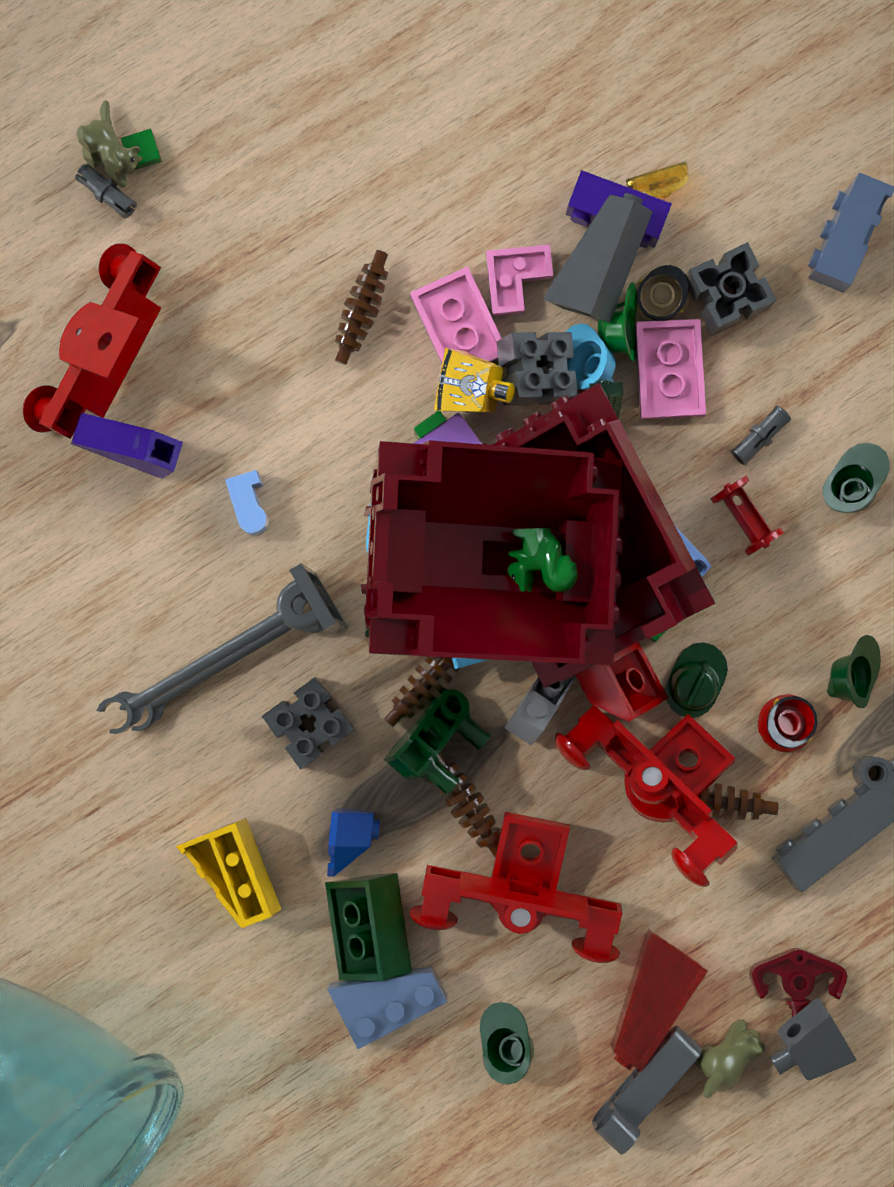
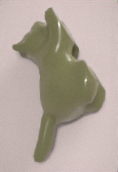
(102, 146)
(726, 1061)

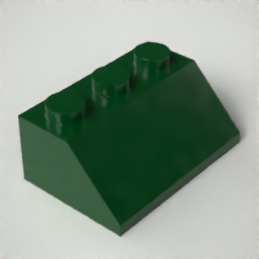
(368, 928)

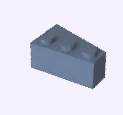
(849, 232)
(381, 1007)

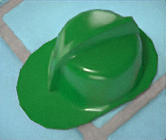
(620, 332)

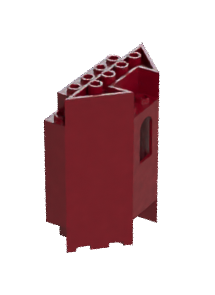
(427, 552)
(656, 569)

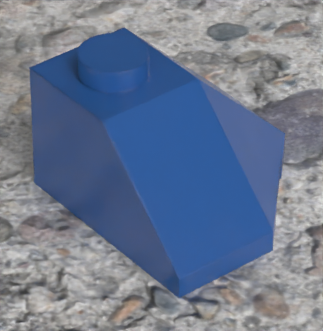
(349, 837)

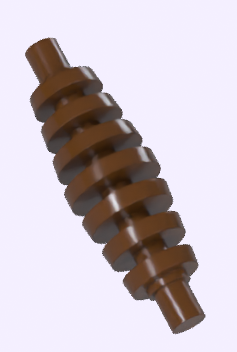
(361, 307)
(412, 697)
(742, 804)
(474, 815)

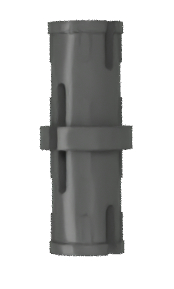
(105, 190)
(761, 435)

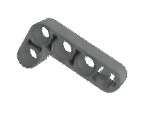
(643, 1090)

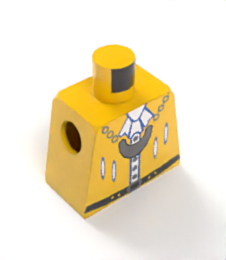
(470, 384)

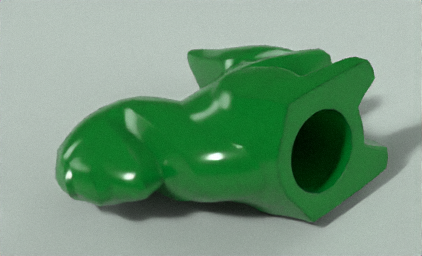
(542, 553)

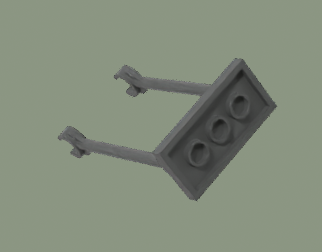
(289, 616)

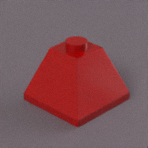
(626, 686)

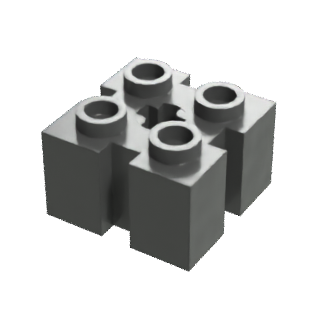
(736, 271)
(538, 366)
(288, 720)

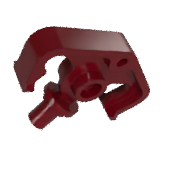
(798, 976)

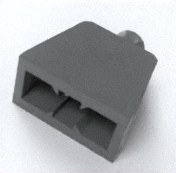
(812, 1043)

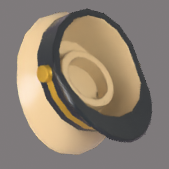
(662, 294)

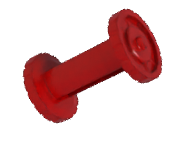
(747, 516)

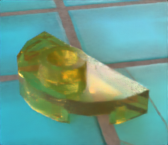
(662, 181)

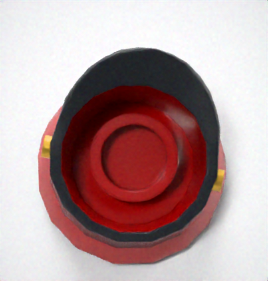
(787, 723)

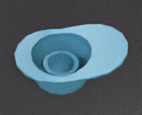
(591, 357)

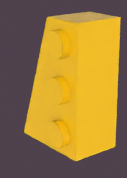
(235, 871)

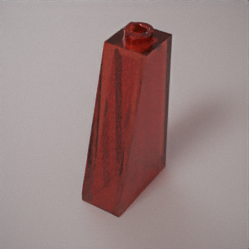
(656, 996)

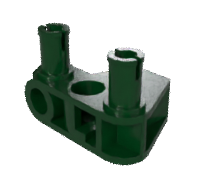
(419, 746)

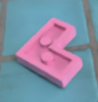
(509, 269)

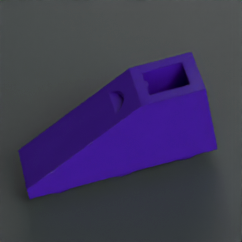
(128, 444)

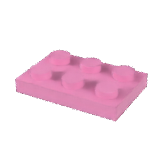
(457, 316)
(670, 369)

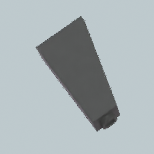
(602, 259)

